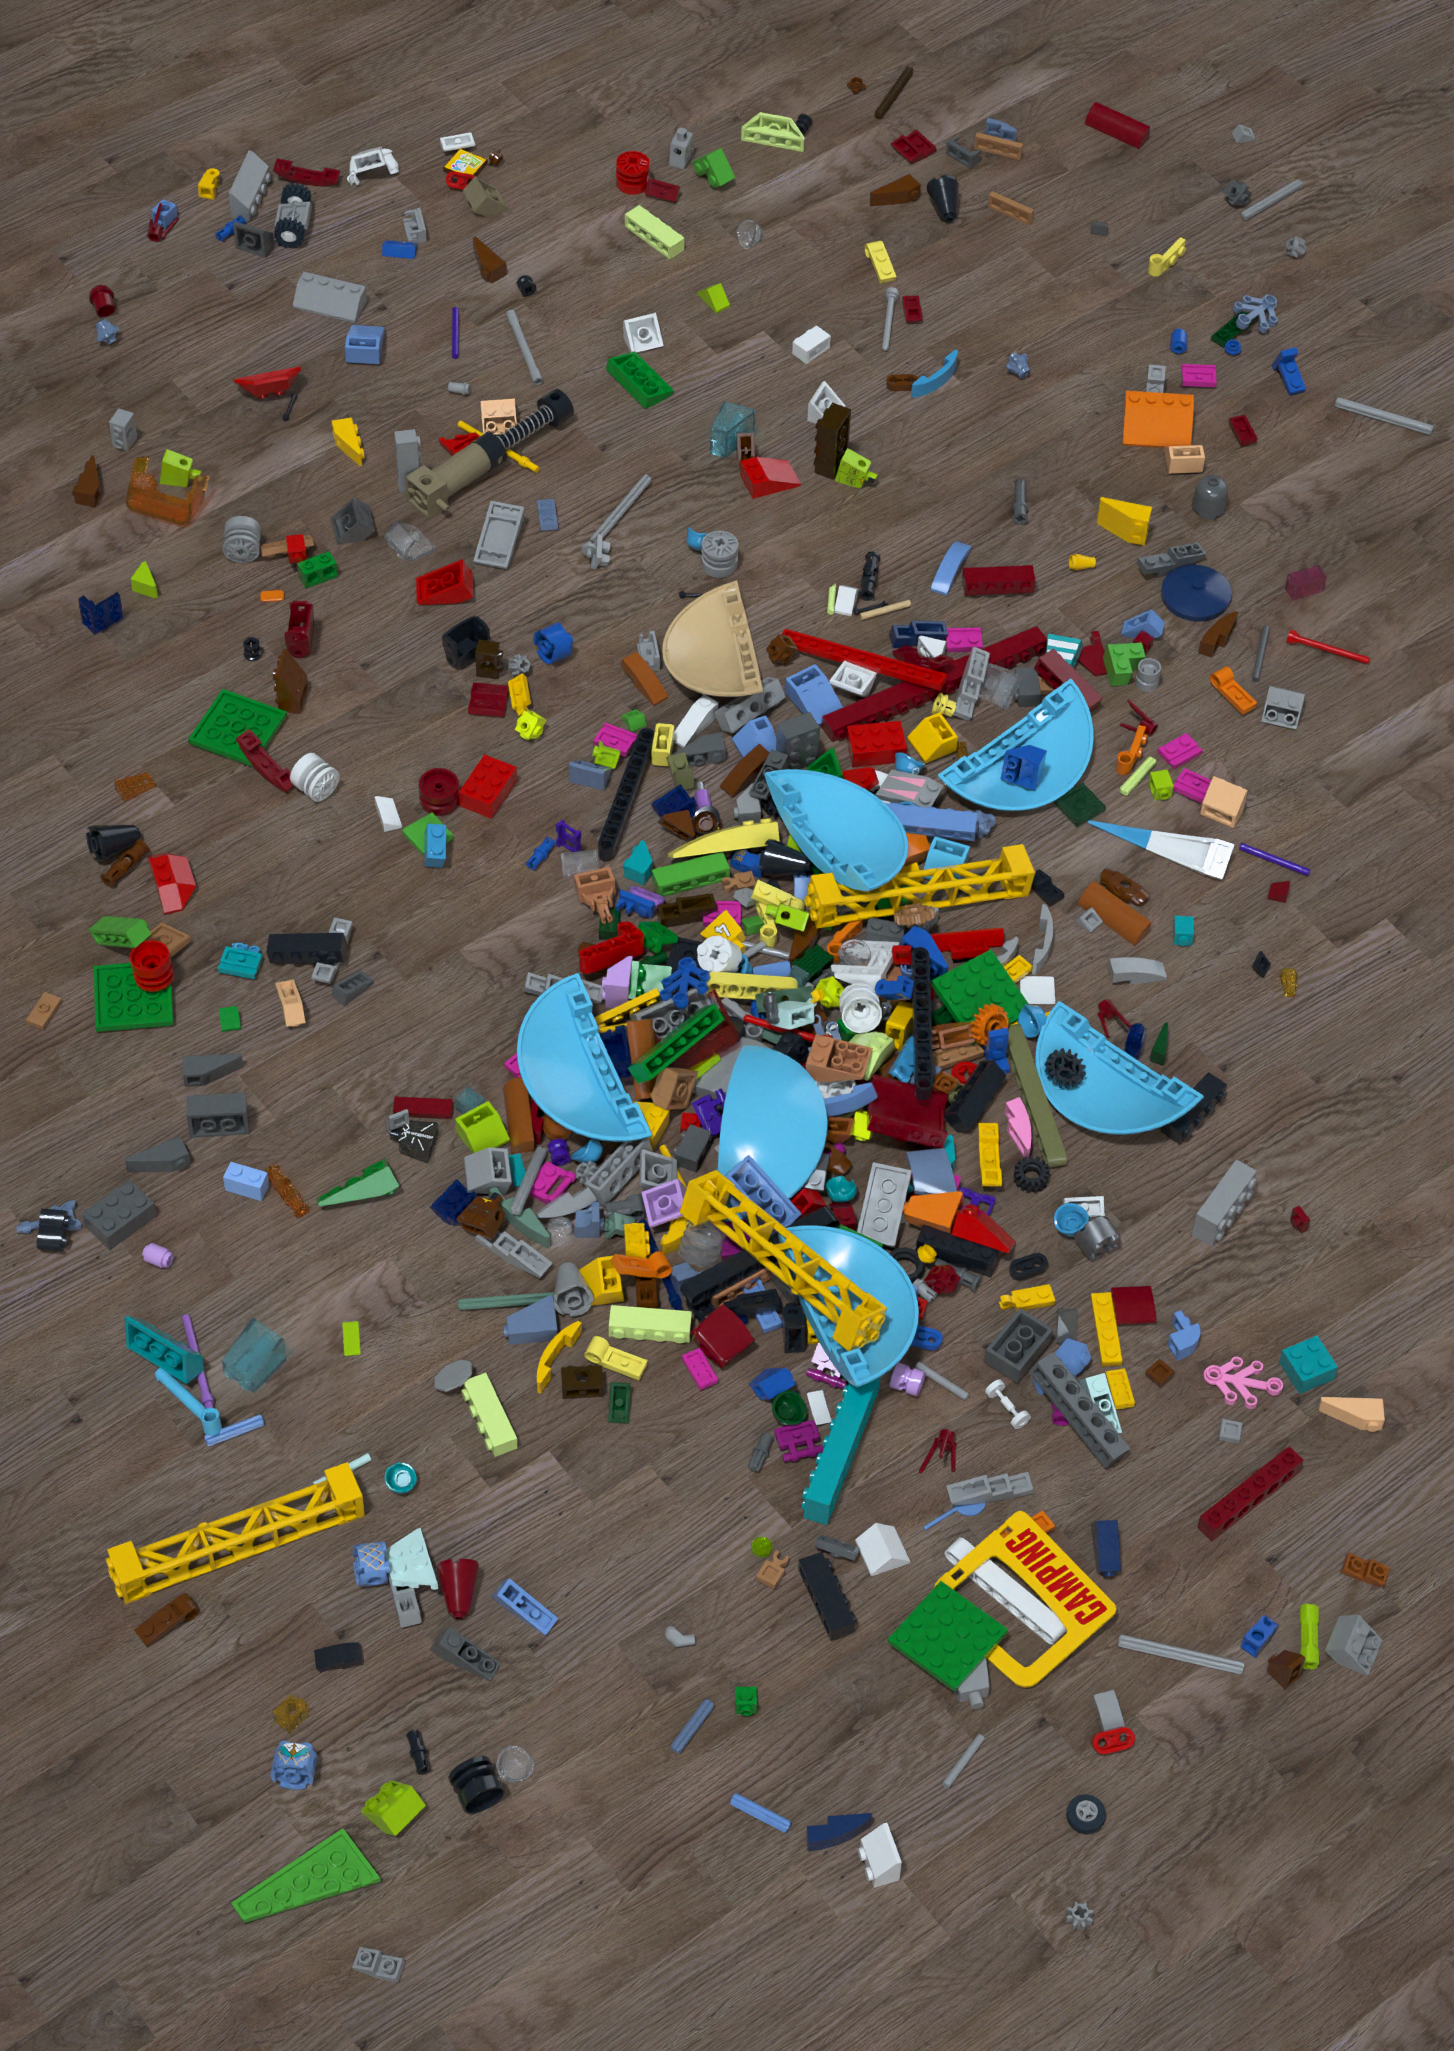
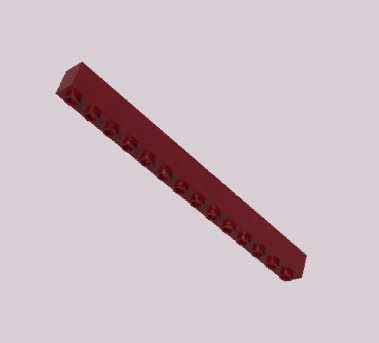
(910, 695)

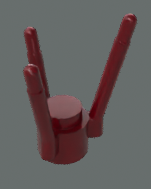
(155, 231)
(1150, 725)
(1109, 1011)
(945, 1442)

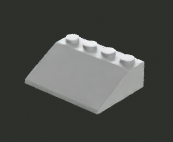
(720, 1073)

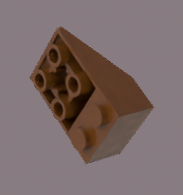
(290, 684)

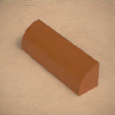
(1115, 913)
(641, 1041)
(518, 1116)

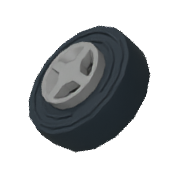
(1084, 1806)

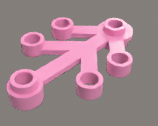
(1239, 1381)

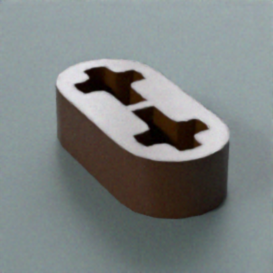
(901, 381)

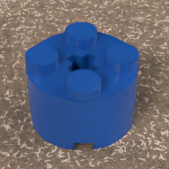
(553, 643)

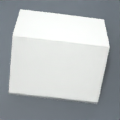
(642, 333)
(820, 401)
(853, 679)
(881, 1549)

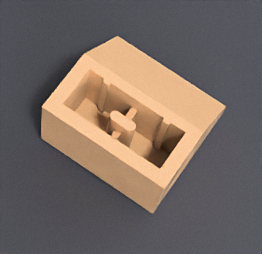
(498, 415)
(1184, 458)
(1224, 802)

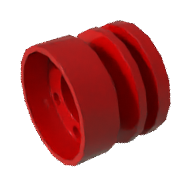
(632, 172)
(152, 965)

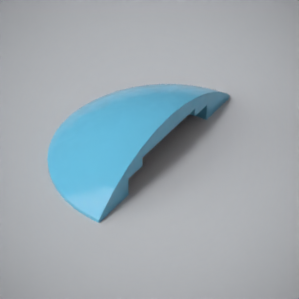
(1056, 725)
(840, 827)
(570, 1067)
(1117, 1090)
(774, 1117)
(875, 1274)

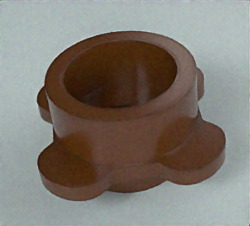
(856, 84)
(495, 158)

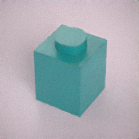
(1183, 930)

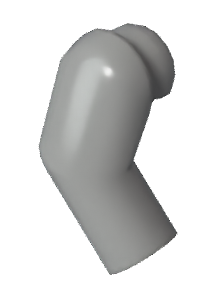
(677, 1638)

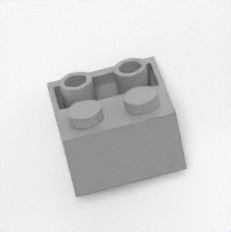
(1283, 707)
(486, 1170)
(1353, 1644)

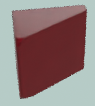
(1279, 891)

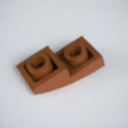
(944, 1082)
(1365, 1571)

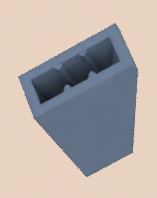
(532, 1323)

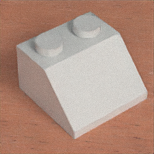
(880, 1856)

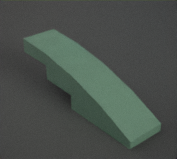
(525, 1222)

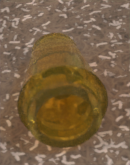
(1289, 981)

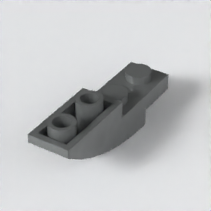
(1176, 557)

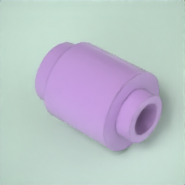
(157, 1255)

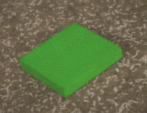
(415, 832)

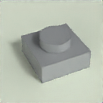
(744, 897)

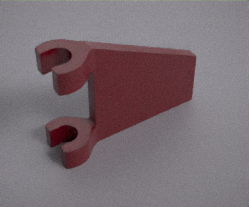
(1092, 656)

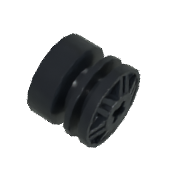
(476, 1784)

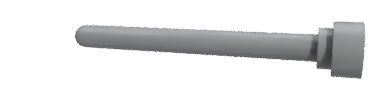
(891, 296)

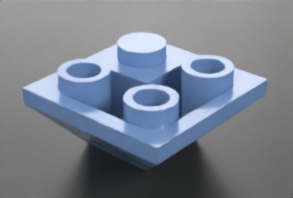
(754, 733)

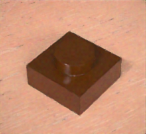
(1159, 1372)

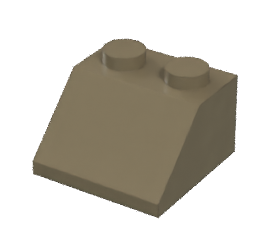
(484, 198)

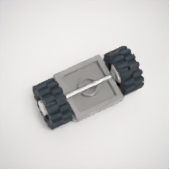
(293, 215)

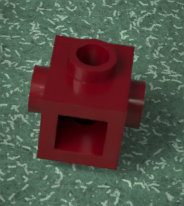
(942, 1279)

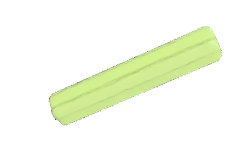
(1137, 776)

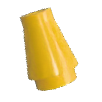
(1080, 562)

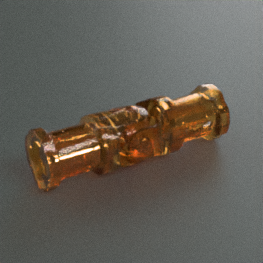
(287, 1191)

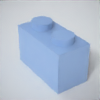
(246, 1181)

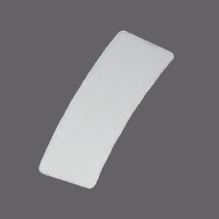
(819, 1407)

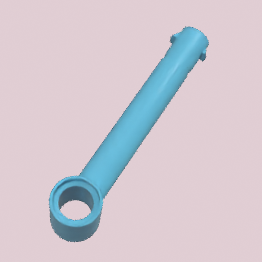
(209, 1417)

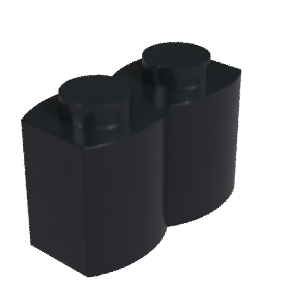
(53, 1229)

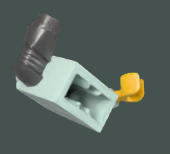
(791, 1013)

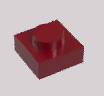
(1299, 1219)

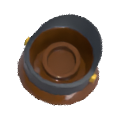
(706, 821)

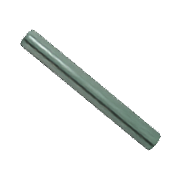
(501, 1301)

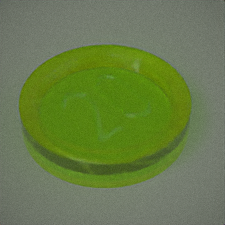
(761, 1547)

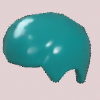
(840, 1189)
(400, 1478)

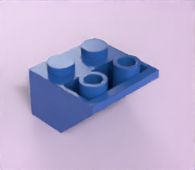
(1024, 766)

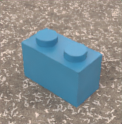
(435, 845)

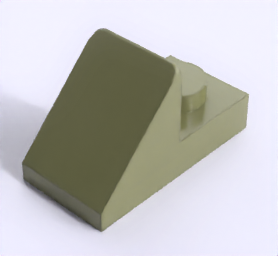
(680, 771)

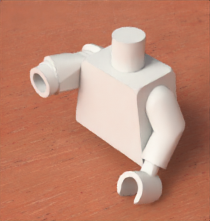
(371, 159)

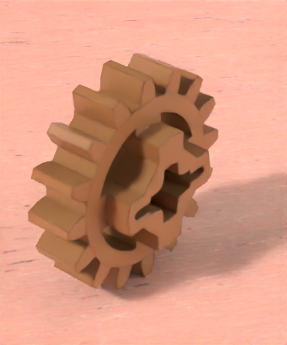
(914, 915)

